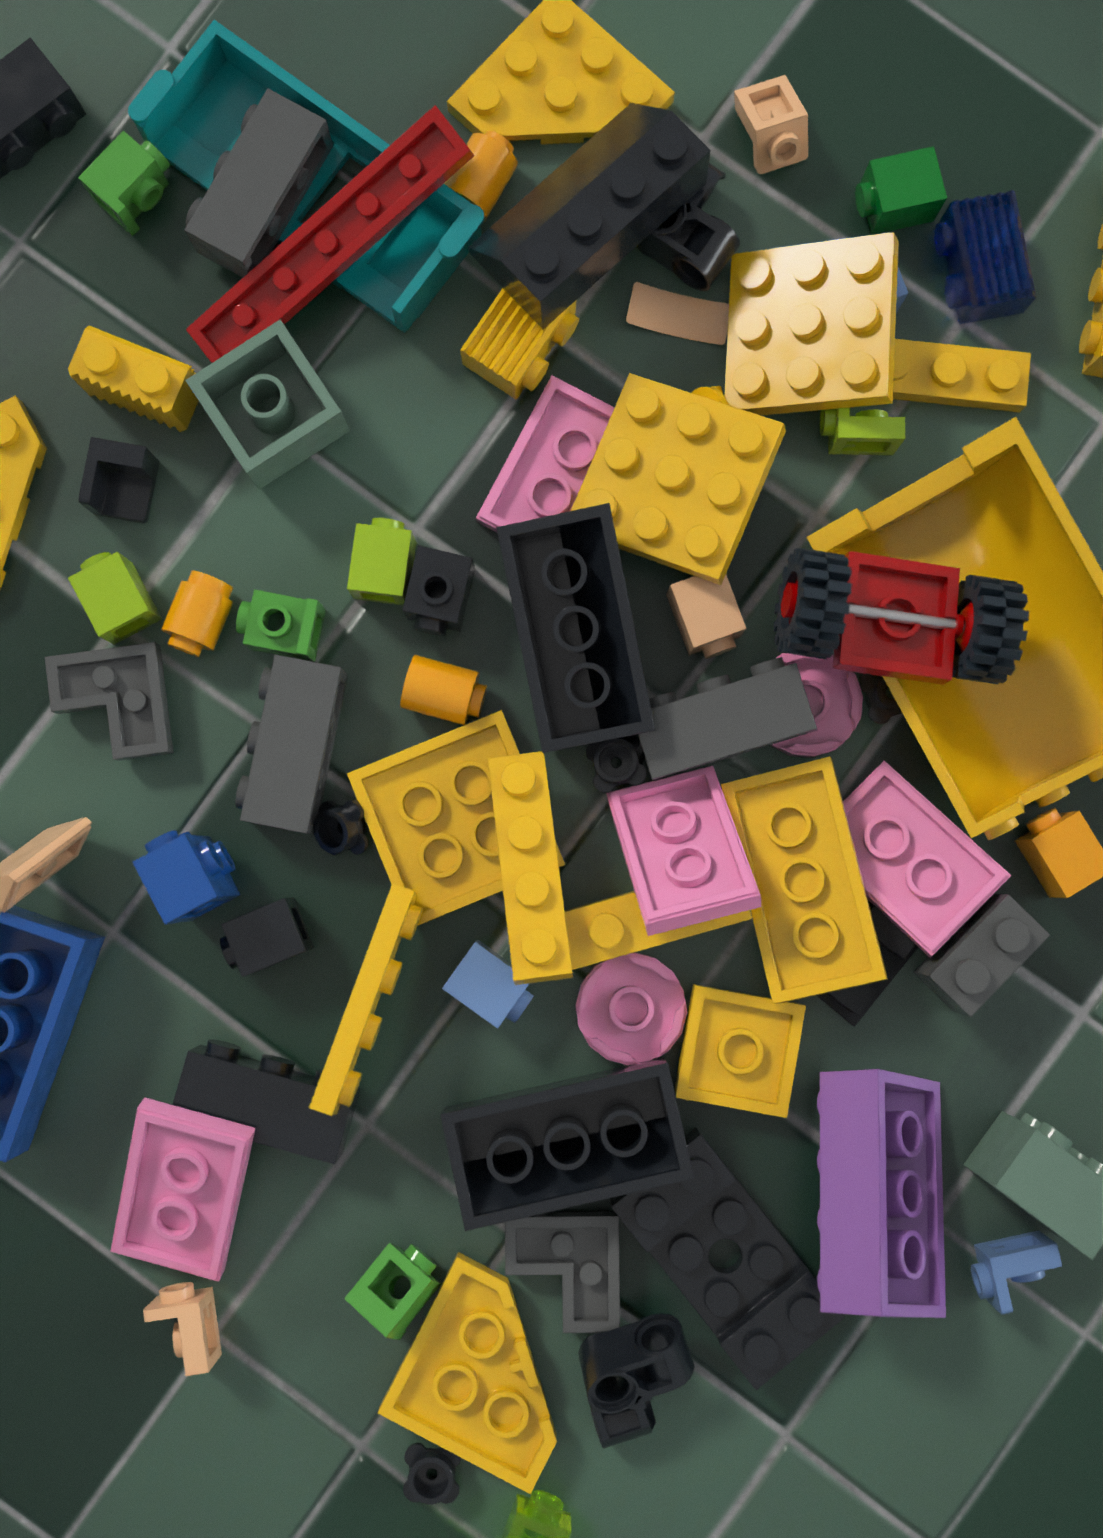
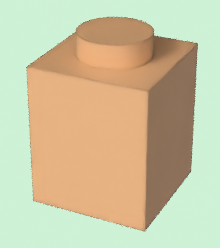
(706, 615)

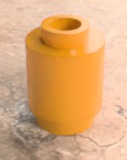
(198, 613)

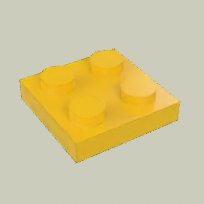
(739, 1051)

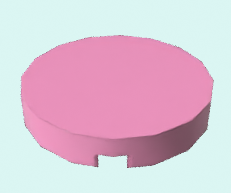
(834, 702)
(631, 1008)

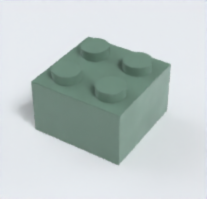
(268, 404)
(1044, 1178)

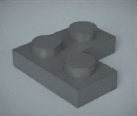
(127, 683)
(580, 1249)

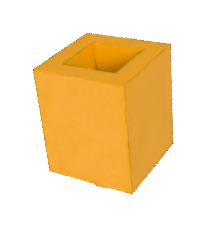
(1062, 852)

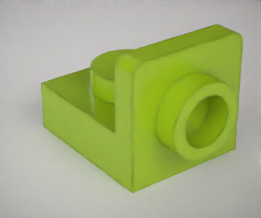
(863, 434)

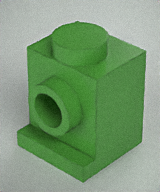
(126, 179)
(297, 637)
(374, 1292)

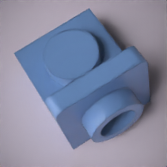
(1015, 1257)

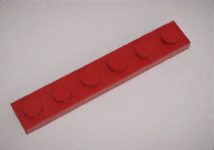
(335, 235)

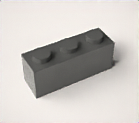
(258, 183)
(727, 719)
(292, 744)

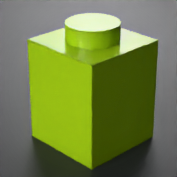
(381, 561)
(114, 596)

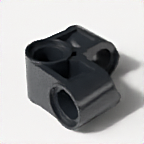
(696, 242)
(628, 1369)

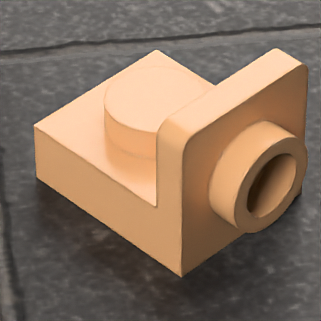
(774, 123)
(197, 1330)

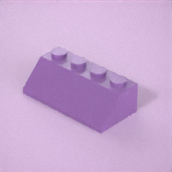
(880, 1195)

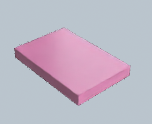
(548, 457)
(682, 851)
(917, 860)
(181, 1189)

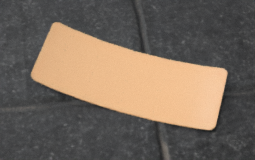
(678, 314)

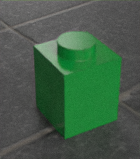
(901, 191)

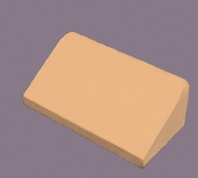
(40, 860)

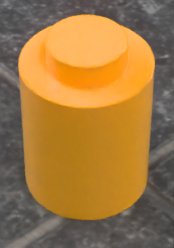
(487, 173)
(442, 690)

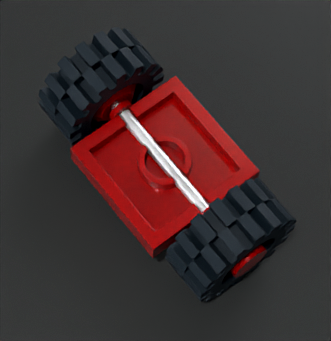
(899, 617)

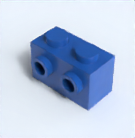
(186, 875)

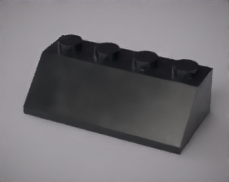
(593, 210)
(576, 628)
(566, 1143)

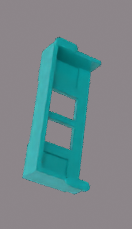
(200, 115)

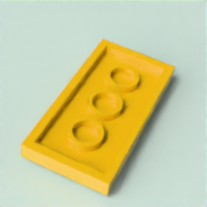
(814, 903)

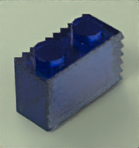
(985, 258)

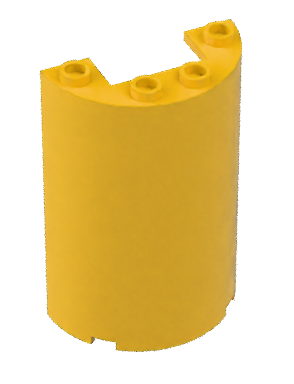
(1044, 725)

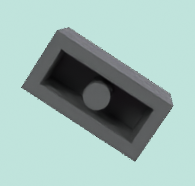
(982, 954)

